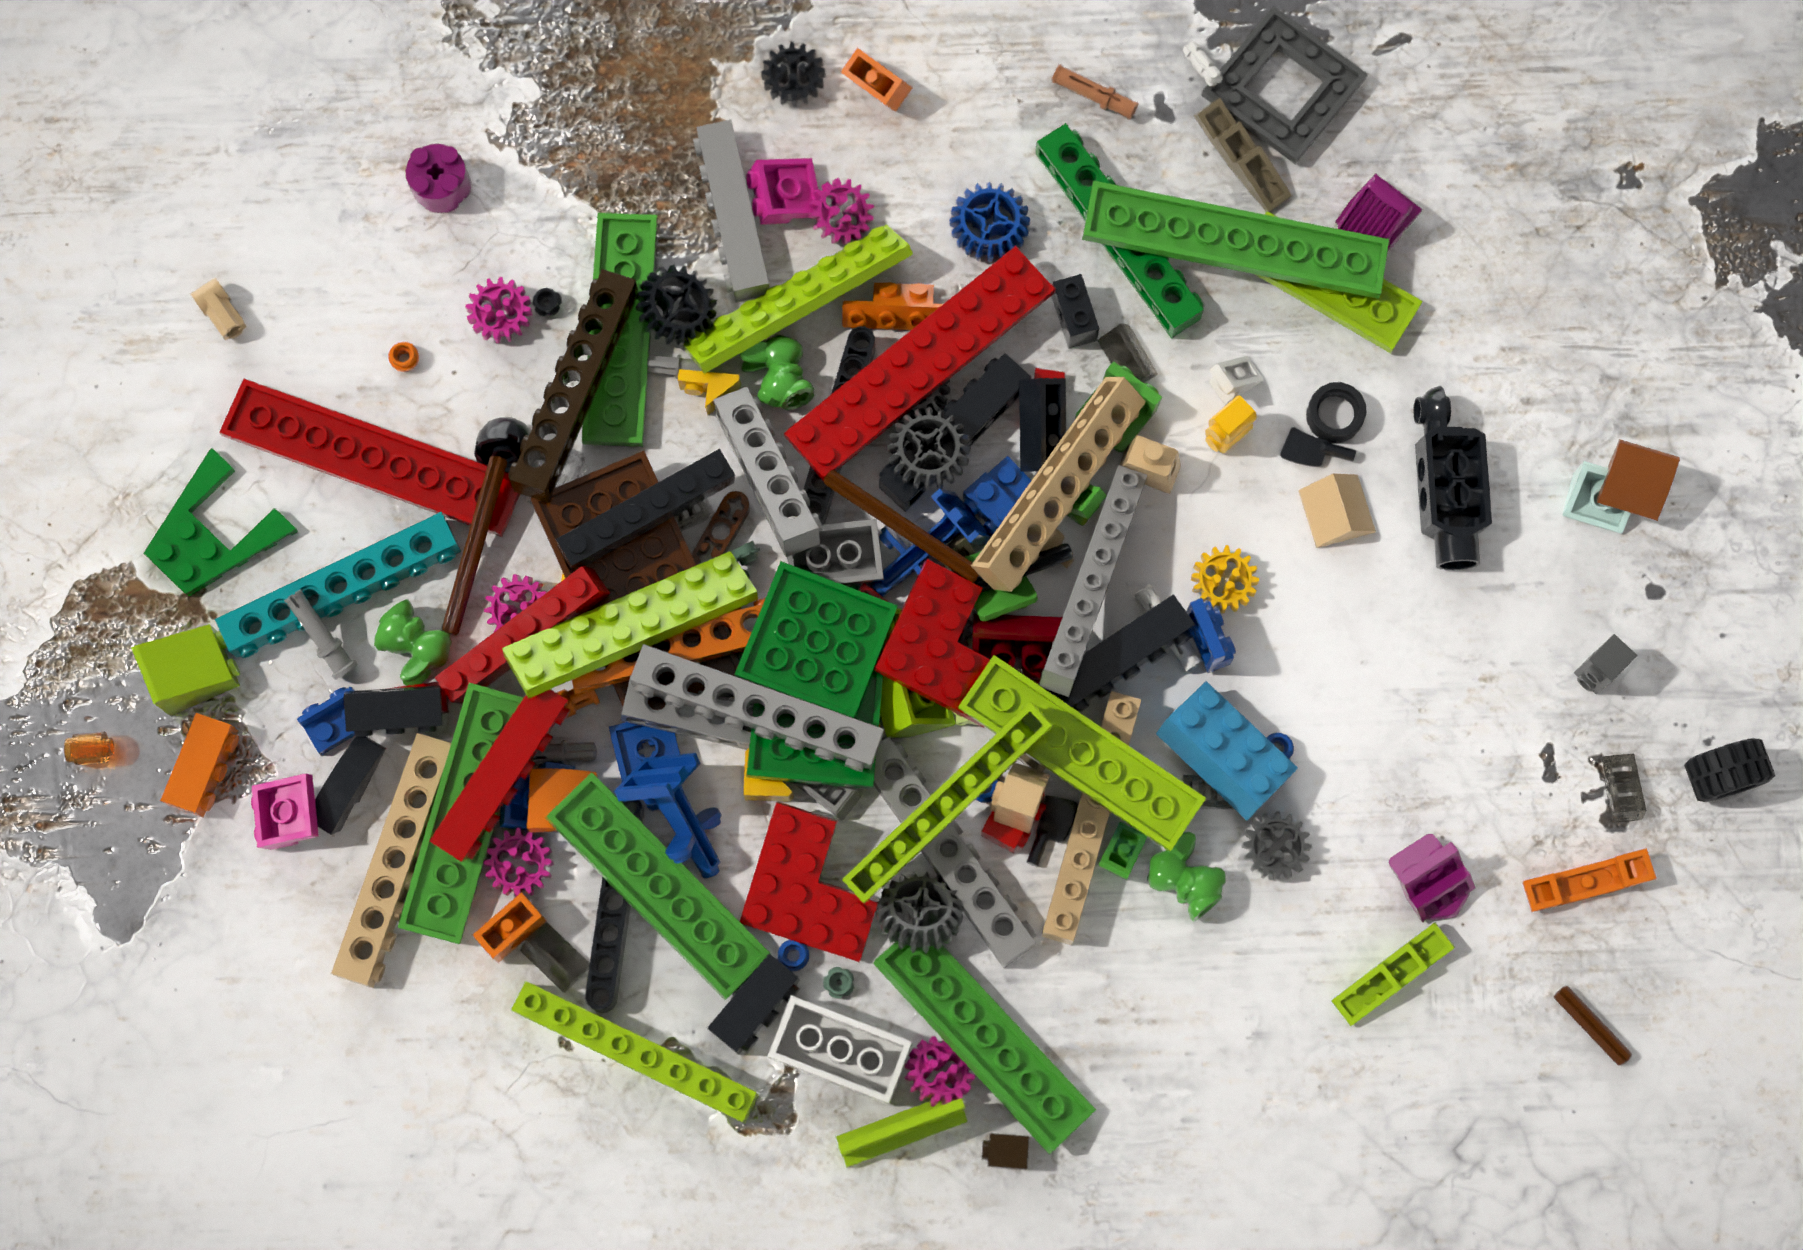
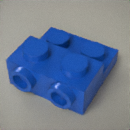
(996, 493)
(1209, 637)

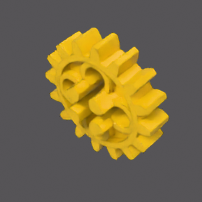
(1218, 562)

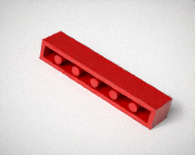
(486, 660)
(498, 774)

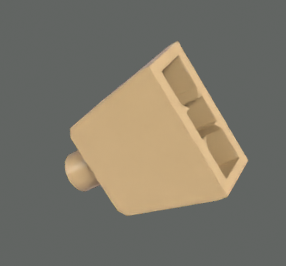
(1154, 459)

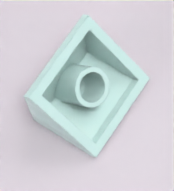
(1582, 500)

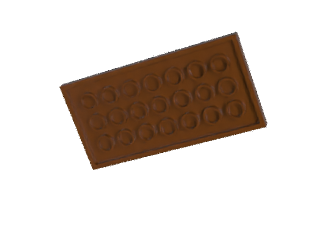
(633, 565)

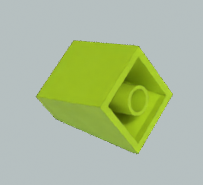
(186, 668)

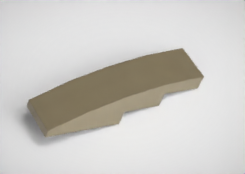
(1242, 156)

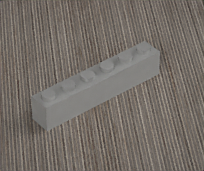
(733, 210)

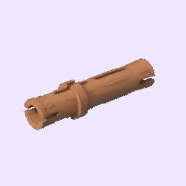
(1095, 92)

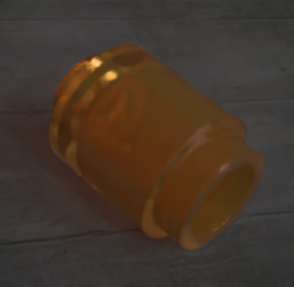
(88, 748)

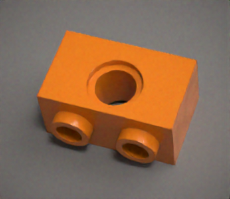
(876, 79)
(509, 927)

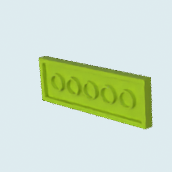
(1376, 320)

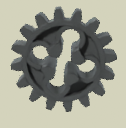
(1295, 847)

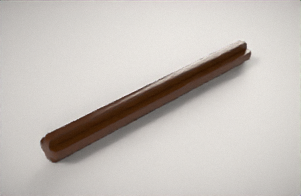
(901, 525)
(474, 545)

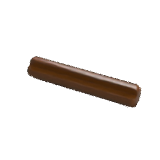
(1592, 1025)

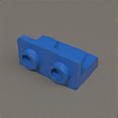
(326, 722)

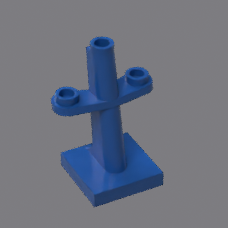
(956, 520)
(663, 780)

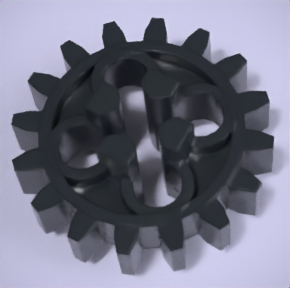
(792, 57)

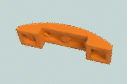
(1589, 880)

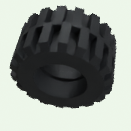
(1729, 770)

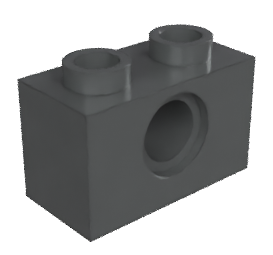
(1604, 664)

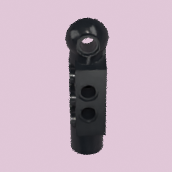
(1451, 483)

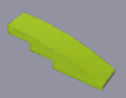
(1393, 974)

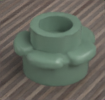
(746, 553)
(845, 976)

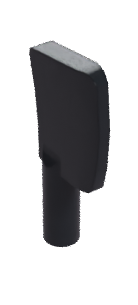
(1310, 450)
(1053, 826)

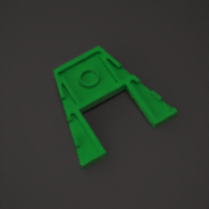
(190, 551)

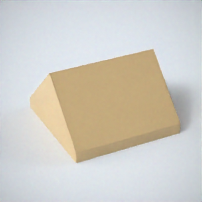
(1336, 509)

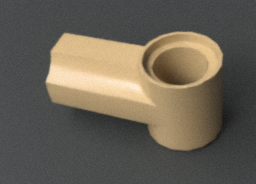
(217, 306)

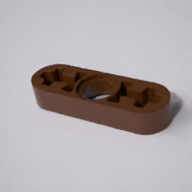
(724, 508)

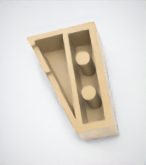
(1019, 797)

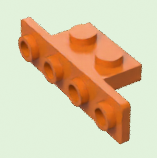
(893, 307)

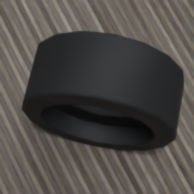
(1343, 391)

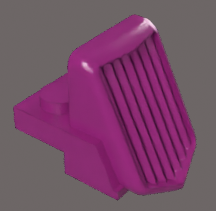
(1378, 211)
(1432, 878)

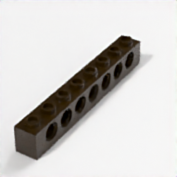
(542, 480)

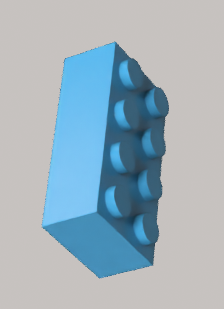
(1226, 750)

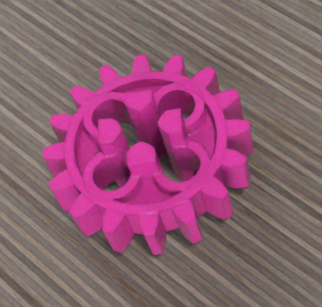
(844, 228)
(515, 304)
(517, 591)
(512, 845)
(922, 1068)

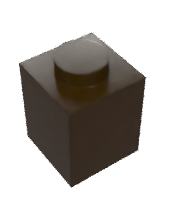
(1006, 1151)

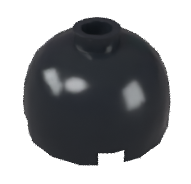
(502, 439)

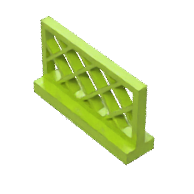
(899, 1130)

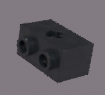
(1075, 311)

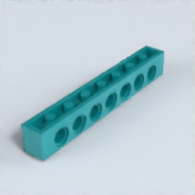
(236, 624)

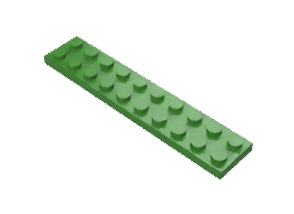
(1236, 239)

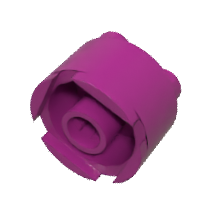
(438, 162)

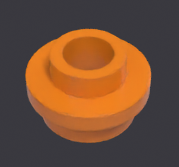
(400, 349)

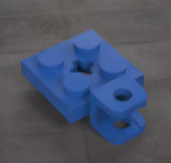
(629, 739)

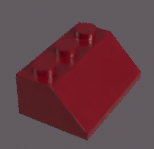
(1017, 640)

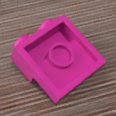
(782, 189)
(284, 811)

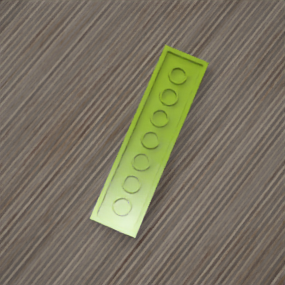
(797, 297)
(628, 623)
(1087, 755)

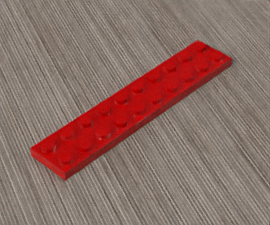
(919, 363)
(363, 454)

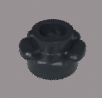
(543, 295)

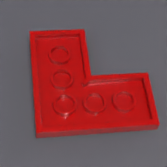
(924, 645)
(791, 899)

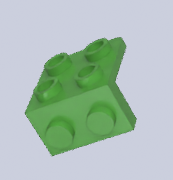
(1150, 407)
(996, 602)

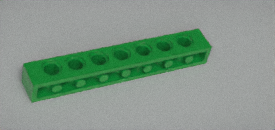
(1172, 316)

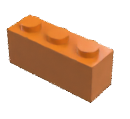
(200, 765)

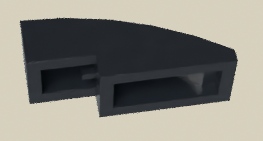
(347, 783)

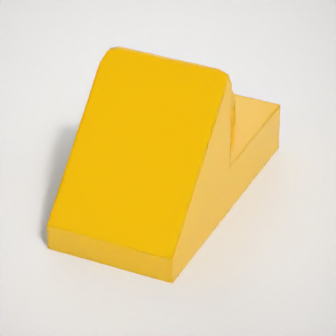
(712, 383)

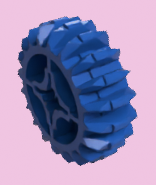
(978, 218)

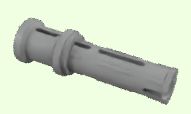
(328, 646)

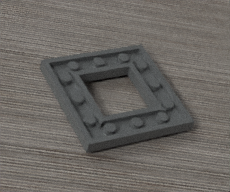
(1281, 33)

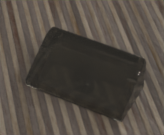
(1125, 349)
(554, 957)

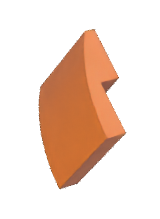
(546, 791)

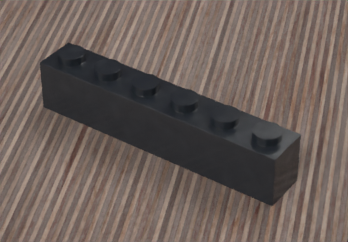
(976, 409)
(646, 510)
(1127, 650)

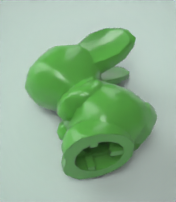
(784, 382)
(405, 634)
(1194, 885)

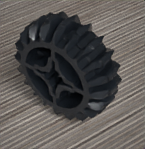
(666, 298)

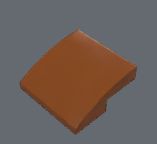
(1638, 479)

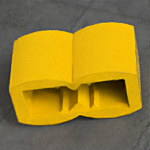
(1230, 425)

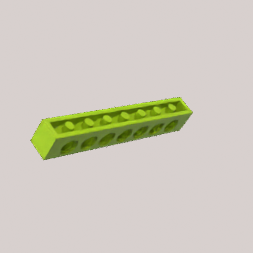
(947, 802)
(635, 1052)

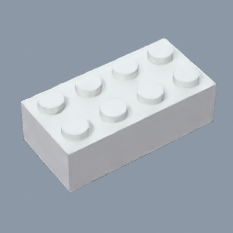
(840, 1050)

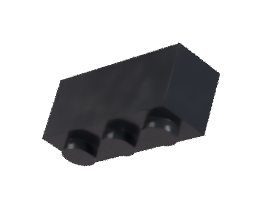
(1041, 419)
(393, 710)
(754, 1005)

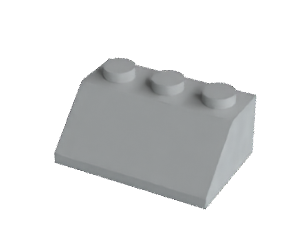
(845, 553)

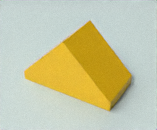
(764, 789)

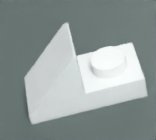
(1234, 378)

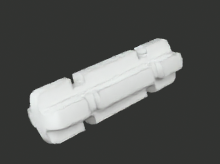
(1202, 64)

